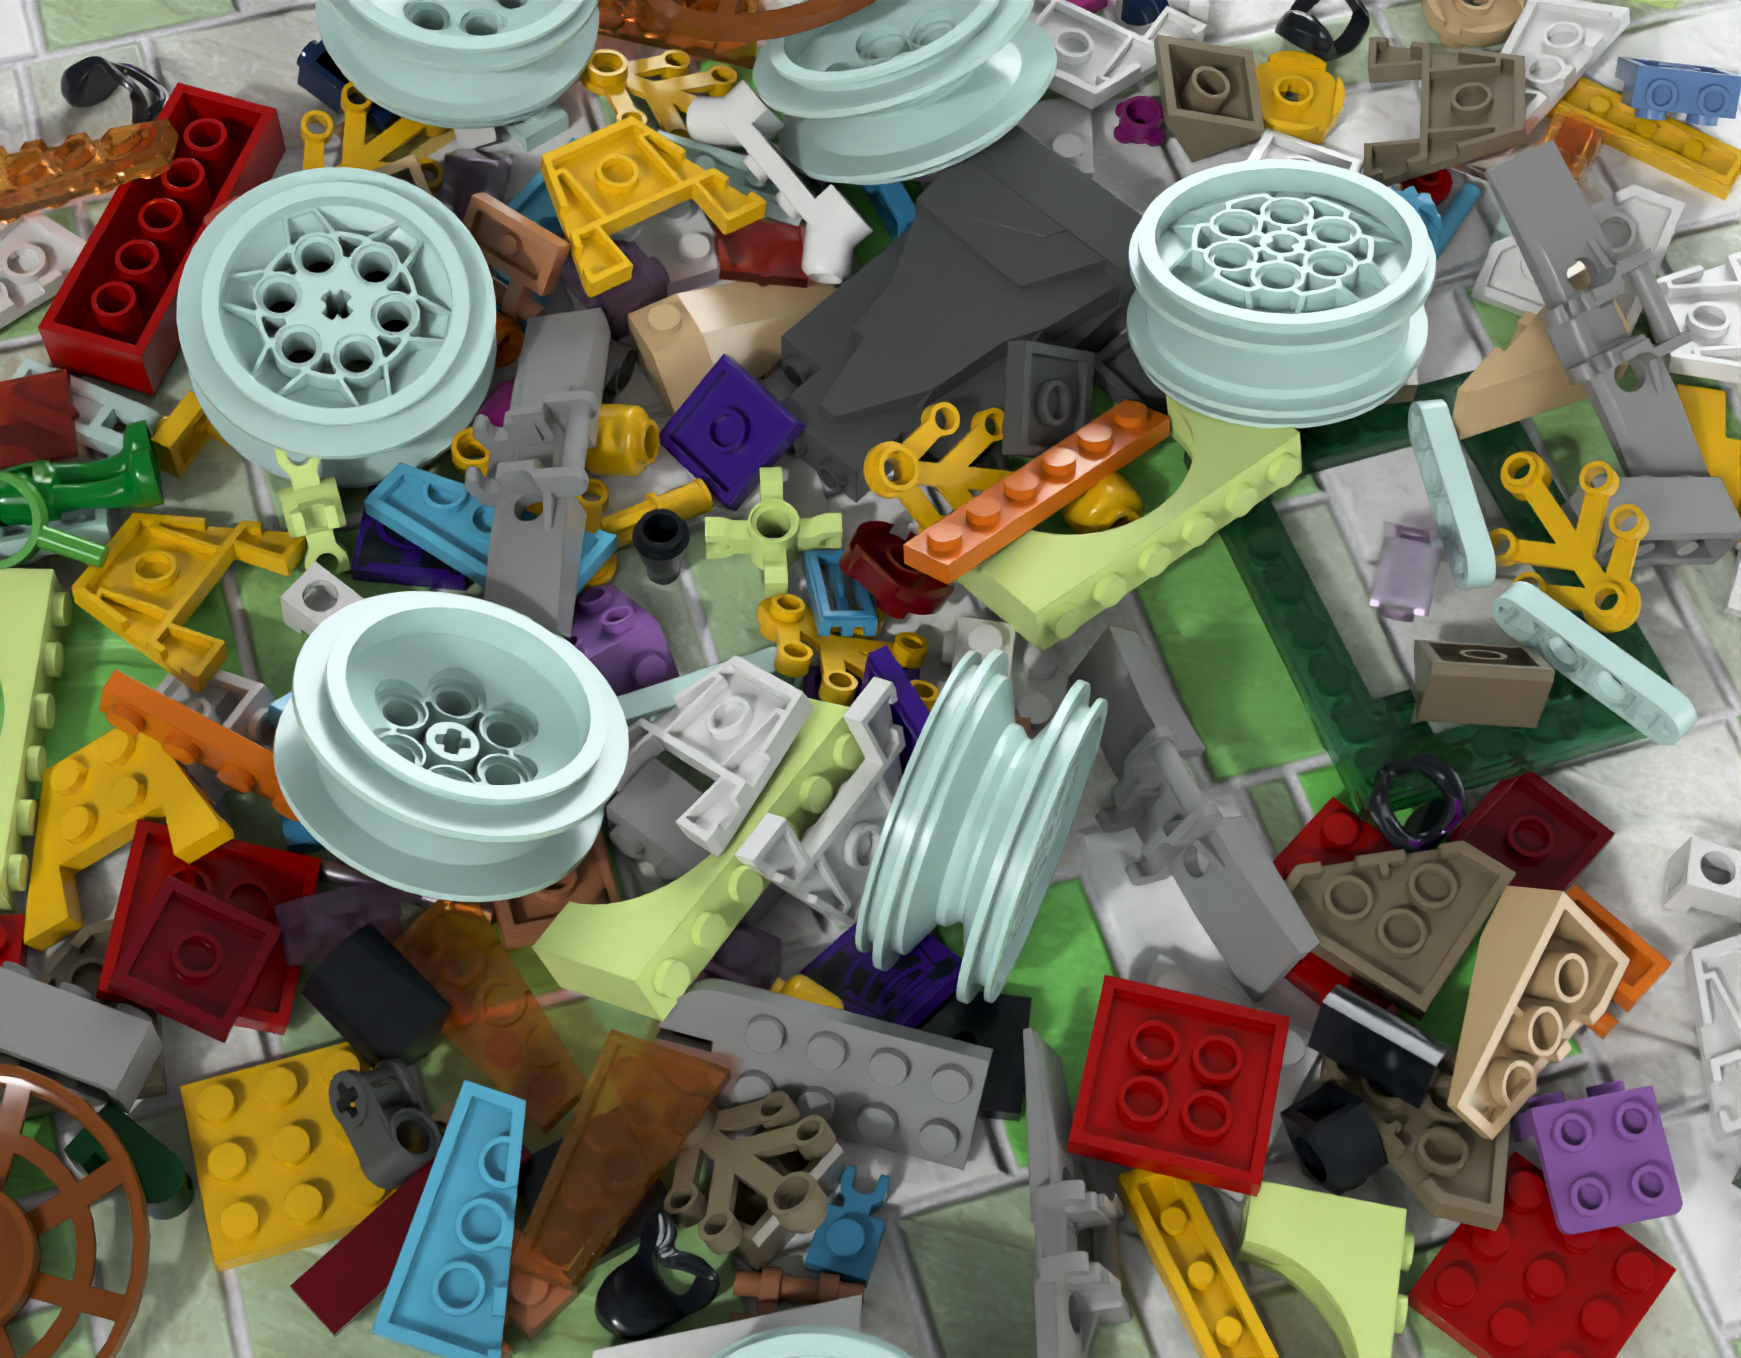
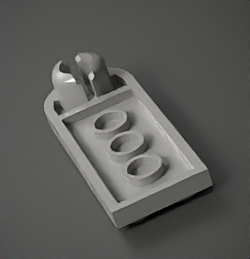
(855, 1071)

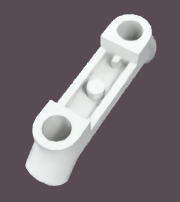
(831, 219)

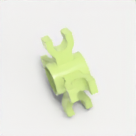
(312, 509)
(772, 516)

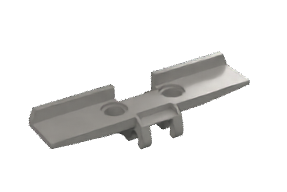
(1552, 230)
(543, 459)
(1241, 893)
(1068, 1289)

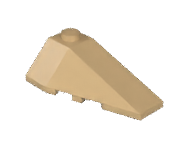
(692, 329)
(1522, 378)
(1532, 987)

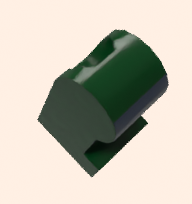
(160, 1171)

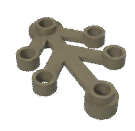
(792, 1199)

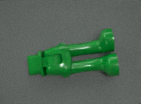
(118, 481)

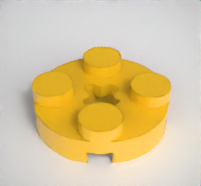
(1316, 89)

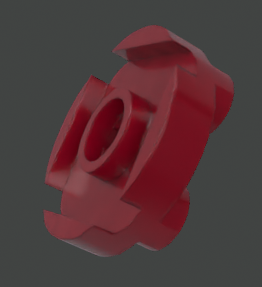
(878, 564)

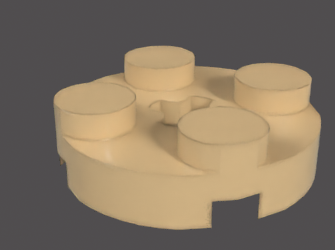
(1470, 25)

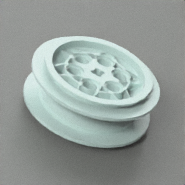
(904, 86)
(420, 380)
(449, 746)

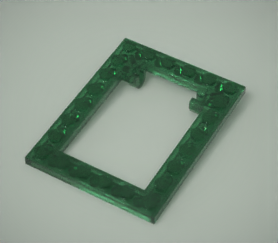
(1369, 732)

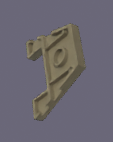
(1468, 108)

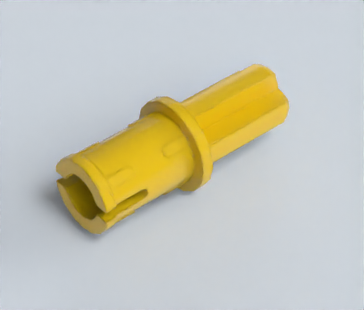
(685, 501)

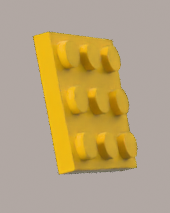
(276, 1157)

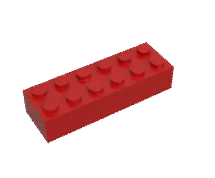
(121, 294)

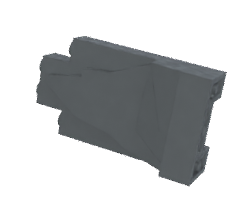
(994, 256)

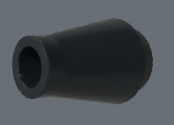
(661, 543)

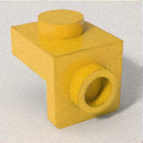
(182, 436)

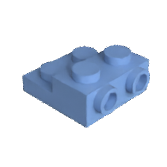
(1680, 88)

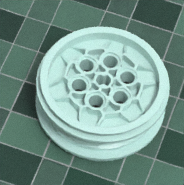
(460, 58)
(1279, 293)
(978, 824)

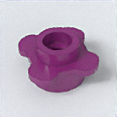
(1139, 121)

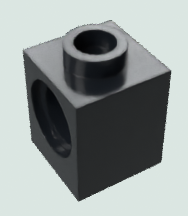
(1334, 1138)

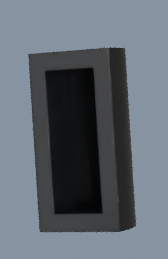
(377, 999)
(1379, 1045)

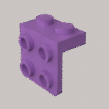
(621, 640)
(1602, 1156)

